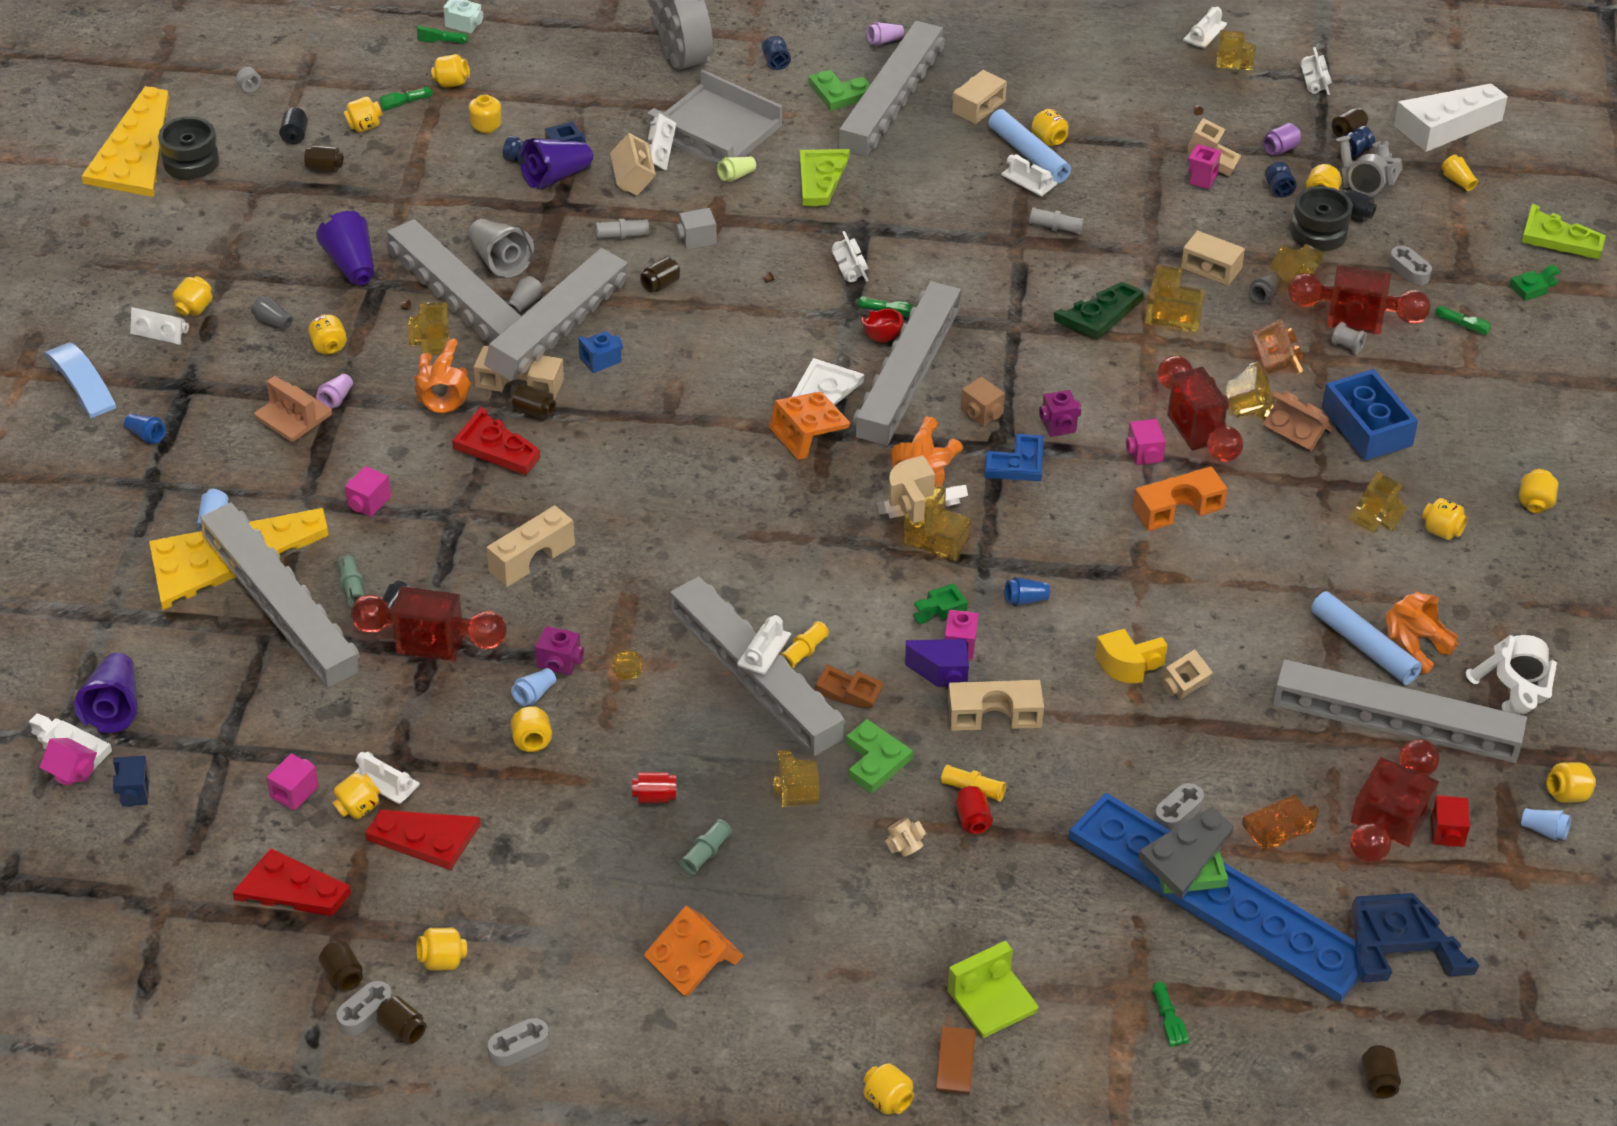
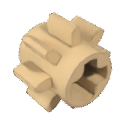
(905, 837)

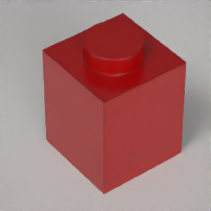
(1450, 821)

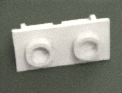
(1207, 29)
(1315, 77)
(661, 136)
(1032, 178)
(849, 262)
(157, 326)
(765, 646)
(390, 782)

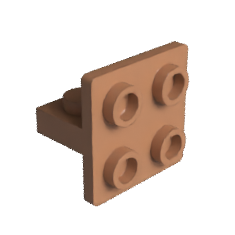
(291, 410)
(1296, 421)

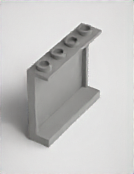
(721, 119)

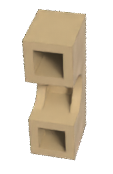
(545, 374)
(512, 553)
(1017, 699)

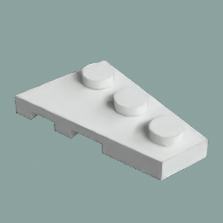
(830, 379)

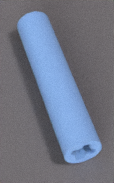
(1029, 145)
(1366, 638)

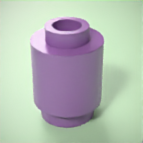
(1282, 139)

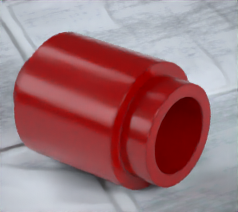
(654, 787)
(973, 810)

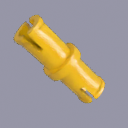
(805, 644)
(961, 779)

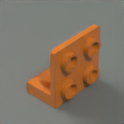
(803, 416)
(690, 950)

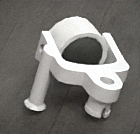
(1518, 664)

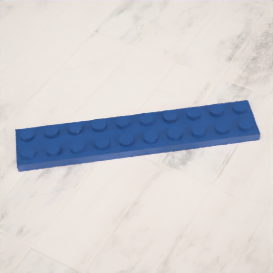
(1240, 910)

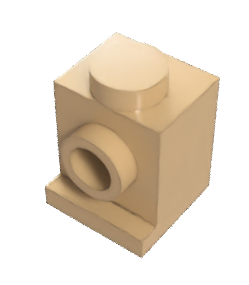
(1191, 668)

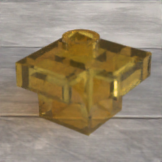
(1235, 51)
(1293, 262)
(430, 328)
(1250, 393)
(1380, 504)
(796, 780)

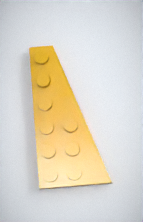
(133, 150)
(190, 563)

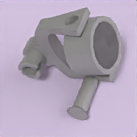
(1370, 171)

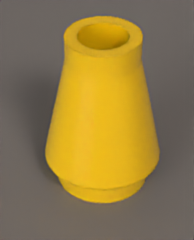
(1458, 171)

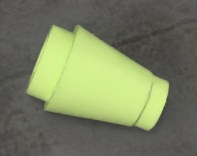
(735, 167)

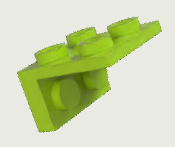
(990, 990)

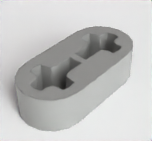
(1410, 265)
(1174, 803)
(363, 1007)
(518, 1042)

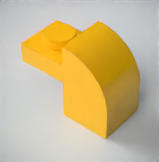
(1128, 661)

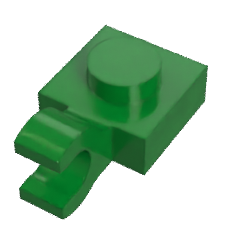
(1532, 285)
(940, 602)

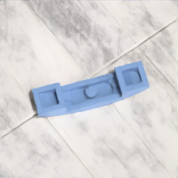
(82, 378)

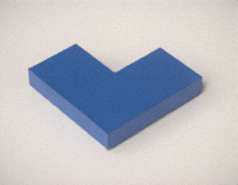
(1020, 465)

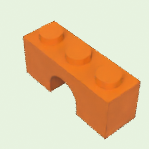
(1199, 489)

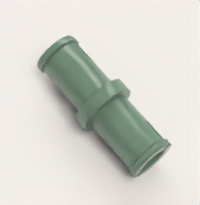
(351, 580)
(705, 847)

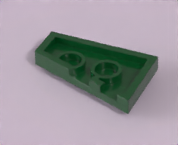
(1102, 312)

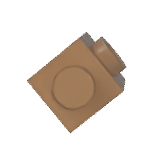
(982, 401)

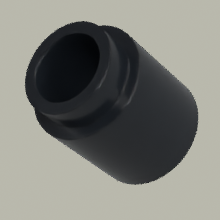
(293, 126)
(1363, 205)

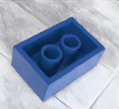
(1369, 414)

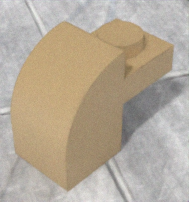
(1209, 135)
(910, 484)

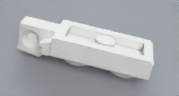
(47, 729)

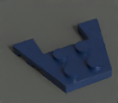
(1401, 925)

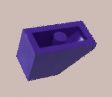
(938, 660)

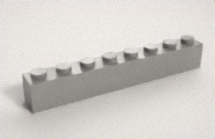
(891, 88)
(451, 280)
(556, 314)
(907, 364)
(280, 595)
(780, 690)
(1400, 711)

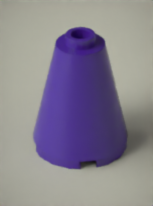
(553, 160)
(348, 245)
(109, 695)

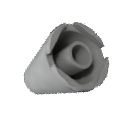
(502, 246)

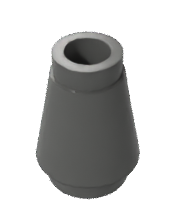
(1265, 288)
(270, 312)

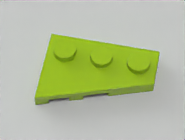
(821, 174)
(1558, 235)

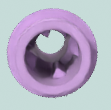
(884, 33)
(334, 391)

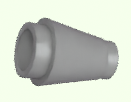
(525, 294)

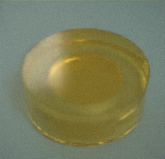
(627, 664)

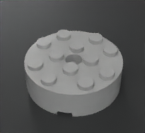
(683, 31)

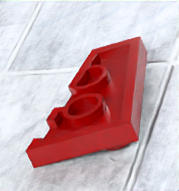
(494, 443)
(424, 836)
(292, 883)

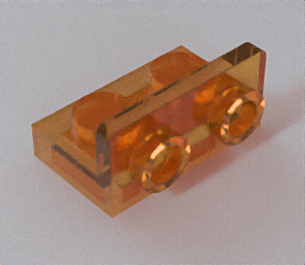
(1277, 347)
(1280, 822)

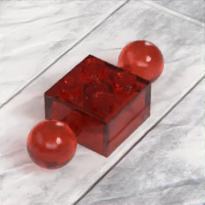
(1359, 299)
(1199, 409)
(428, 622)
(1394, 801)

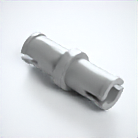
(1056, 221)
(622, 228)

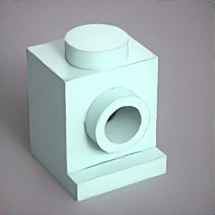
(462, 15)

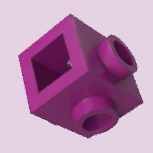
(1060, 413)
(559, 650)

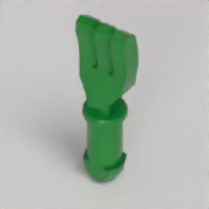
(431, 35)
(396, 99)
(873, 304)
(1470, 322)
(1173, 1025)

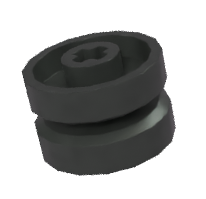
(188, 147)
(1321, 217)

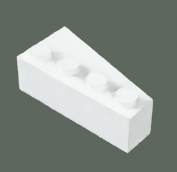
(1449, 115)

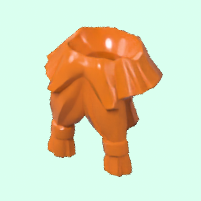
(441, 373)
(923, 445)
(1416, 618)

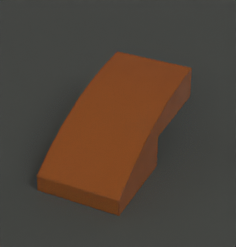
(851, 690)
(955, 1060)

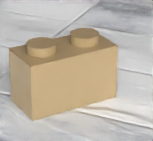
(979, 96)
(632, 164)
(1212, 258)

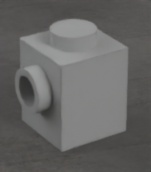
(697, 228)

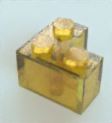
(1174, 304)
(941, 530)

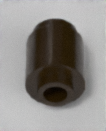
(1349, 121)
(323, 158)
(660, 274)
(534, 401)
(341, 965)
(400, 1020)
(1381, 1071)

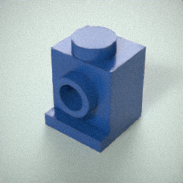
(600, 351)

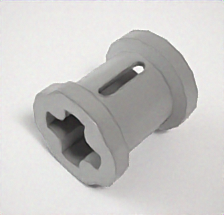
(1349, 338)

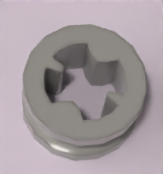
(246, 74)

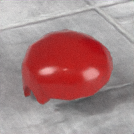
(883, 325)

